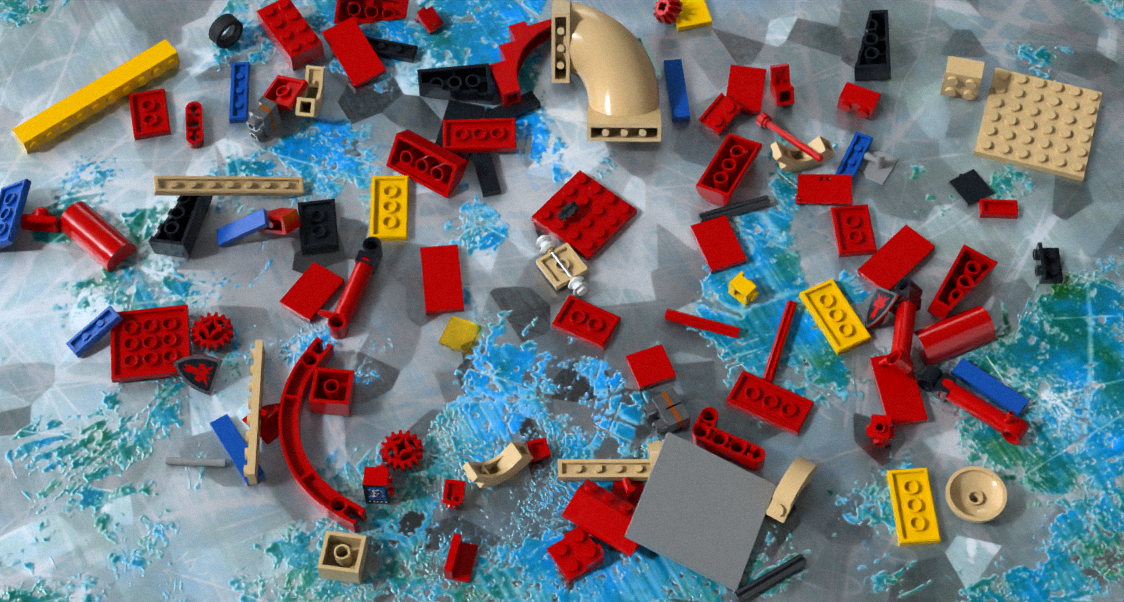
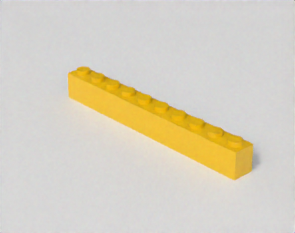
(96, 96)

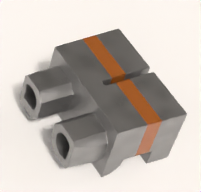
(264, 119)
(669, 411)

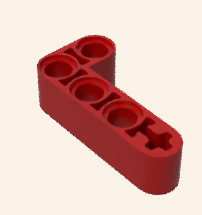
(729, 441)

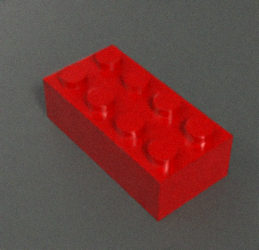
(290, 33)

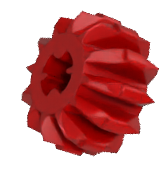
(667, 11)

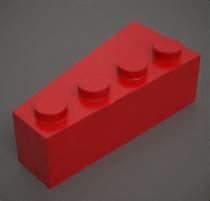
(962, 279)

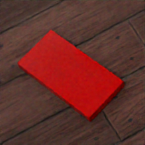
(354, 52)
(479, 135)
(896, 259)
(442, 279)
(898, 394)
(769, 403)

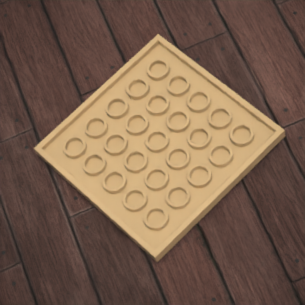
(1038, 124)

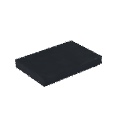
(318, 225)

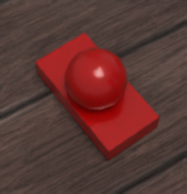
(40, 221)

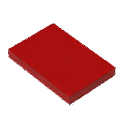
(746, 88)
(149, 114)
(853, 230)
(718, 244)
(311, 292)
(586, 322)

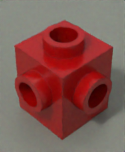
(881, 430)

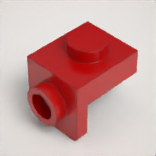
(429, 19)
(453, 493)

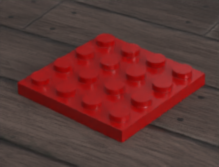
(593, 224)
(149, 343)

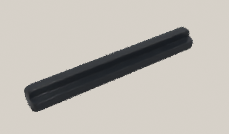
(736, 208)
(770, 578)

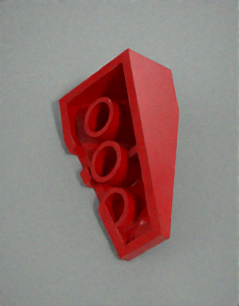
(370, 10)

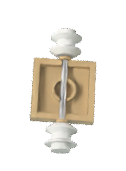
(561, 266)

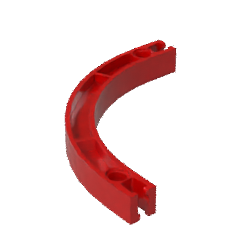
(289, 423)

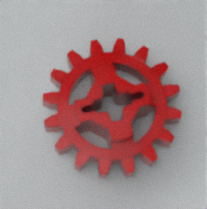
(214, 333)
(402, 457)

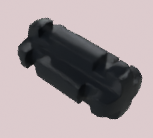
(568, 210)

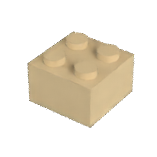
(962, 78)
(343, 556)

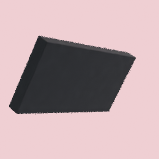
(457, 111)

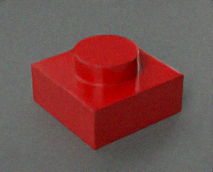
(538, 449)

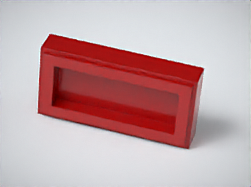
(998, 208)

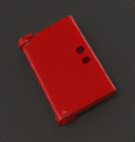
(824, 191)

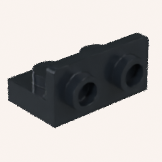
(1047, 265)

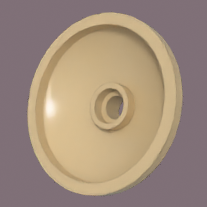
(976, 484)

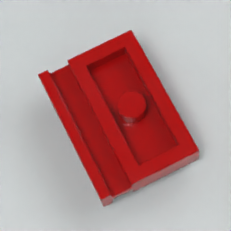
(720, 114)

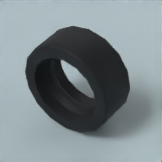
(231, 36)

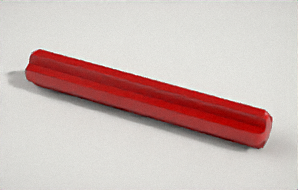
(702, 323)

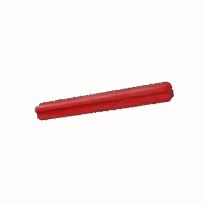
(780, 340)

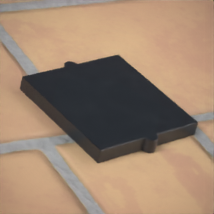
(970, 187)

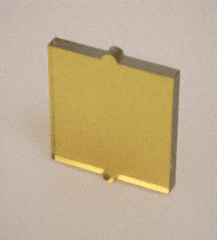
(459, 334)

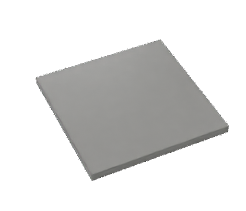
(700, 511)

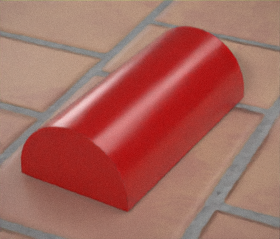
(727, 169)
(95, 235)
(954, 335)

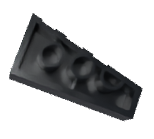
(874, 54)
(457, 83)
(181, 227)

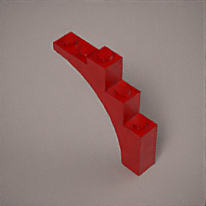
(513, 54)

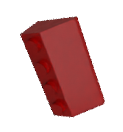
(426, 162)
(602, 516)

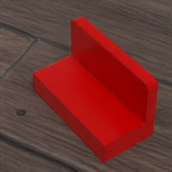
(460, 560)

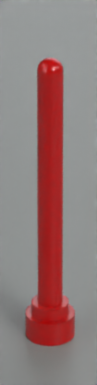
(765, 121)

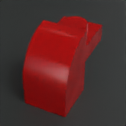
(780, 85)

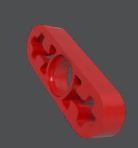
(199, 131)

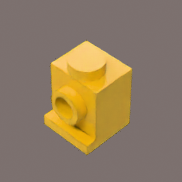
(742, 289)

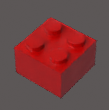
(332, 391)

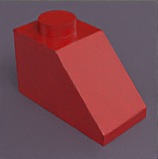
(282, 221)

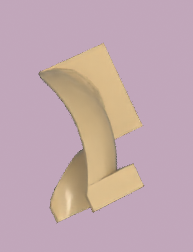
(613, 70)

